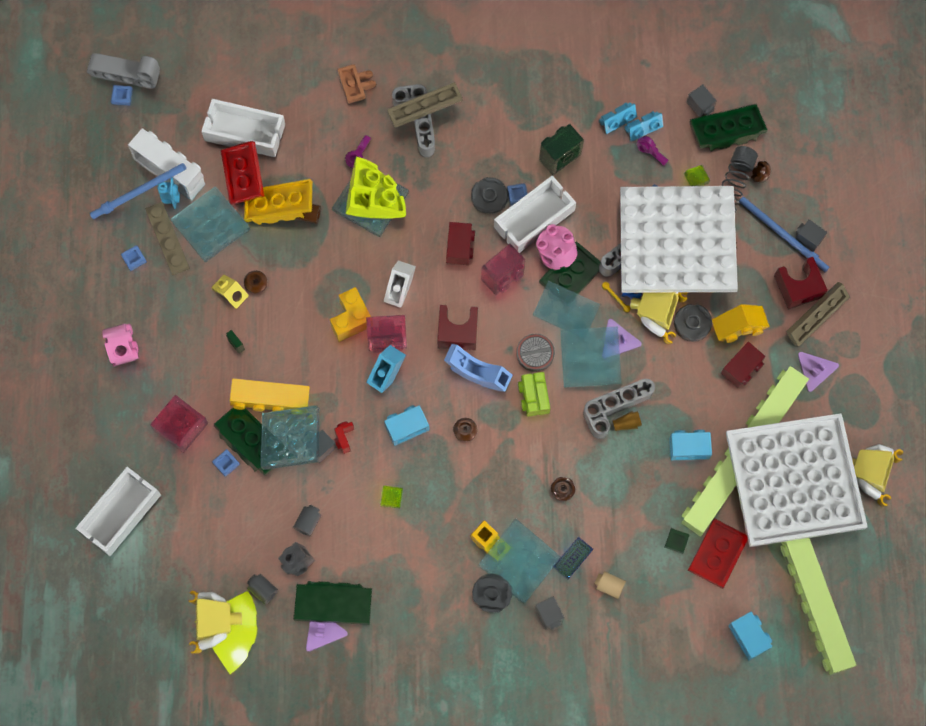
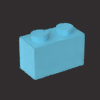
(386, 368)
(406, 425)
(690, 445)
(750, 635)

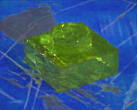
(697, 176)
(391, 497)

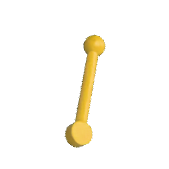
(605, 286)

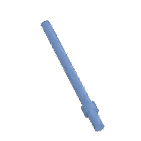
(108, 206)
(781, 232)

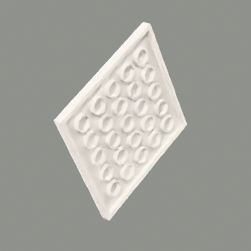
(678, 239)
(796, 480)

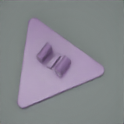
(626, 340)
(815, 369)
(322, 634)

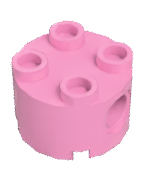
(556, 247)
(120, 344)

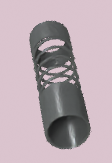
(744, 160)

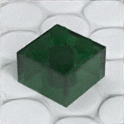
(561, 149)

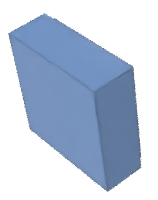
(121, 95)
(516, 192)
(133, 258)
(225, 462)

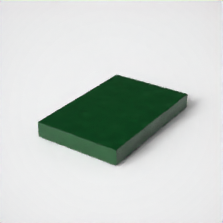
(576, 275)

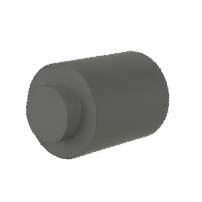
(307, 520)
(261, 588)

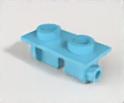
(623, 115)
(650, 123)
(169, 193)

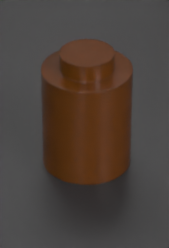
(312, 217)

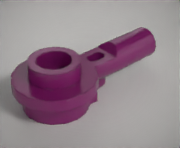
(647, 145)
(350, 156)

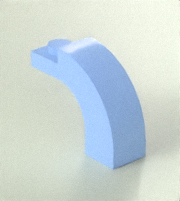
(477, 371)

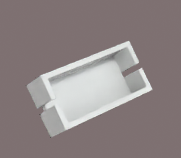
(241, 124)
(160, 158)
(533, 213)
(118, 511)

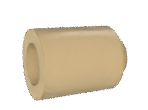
(610, 584)

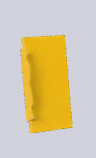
(280, 203)

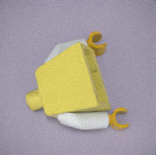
(657, 311)
(873, 470)
(212, 620)

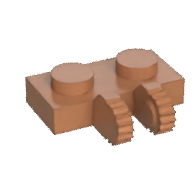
(352, 85)

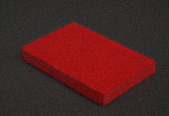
(242, 173)
(718, 553)

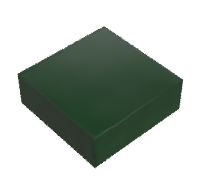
(234, 341)
(676, 540)

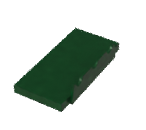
(729, 127)
(243, 436)
(333, 603)

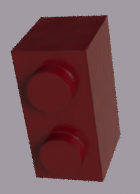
(459, 243)
(743, 365)

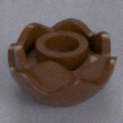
(761, 172)
(257, 287)
(467, 435)
(567, 484)

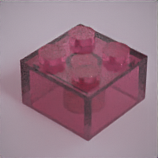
(503, 269)
(386, 331)
(179, 423)

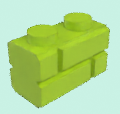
(535, 394)

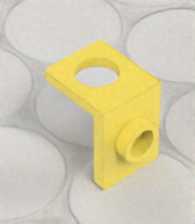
(227, 286)

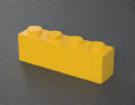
(267, 395)

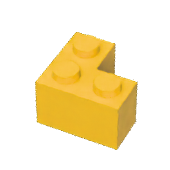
(353, 319)
(740, 321)

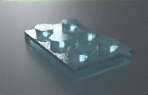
(565, 308)

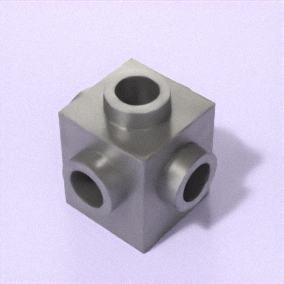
(296, 559)

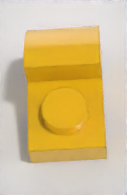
(484, 536)

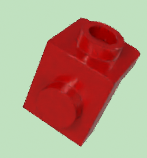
(341, 440)

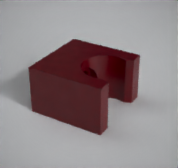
(801, 291)
(462, 335)

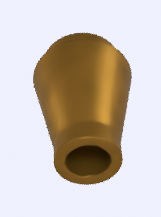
(628, 421)

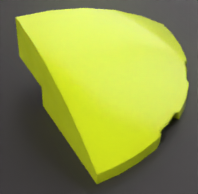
(373, 193)
(236, 646)

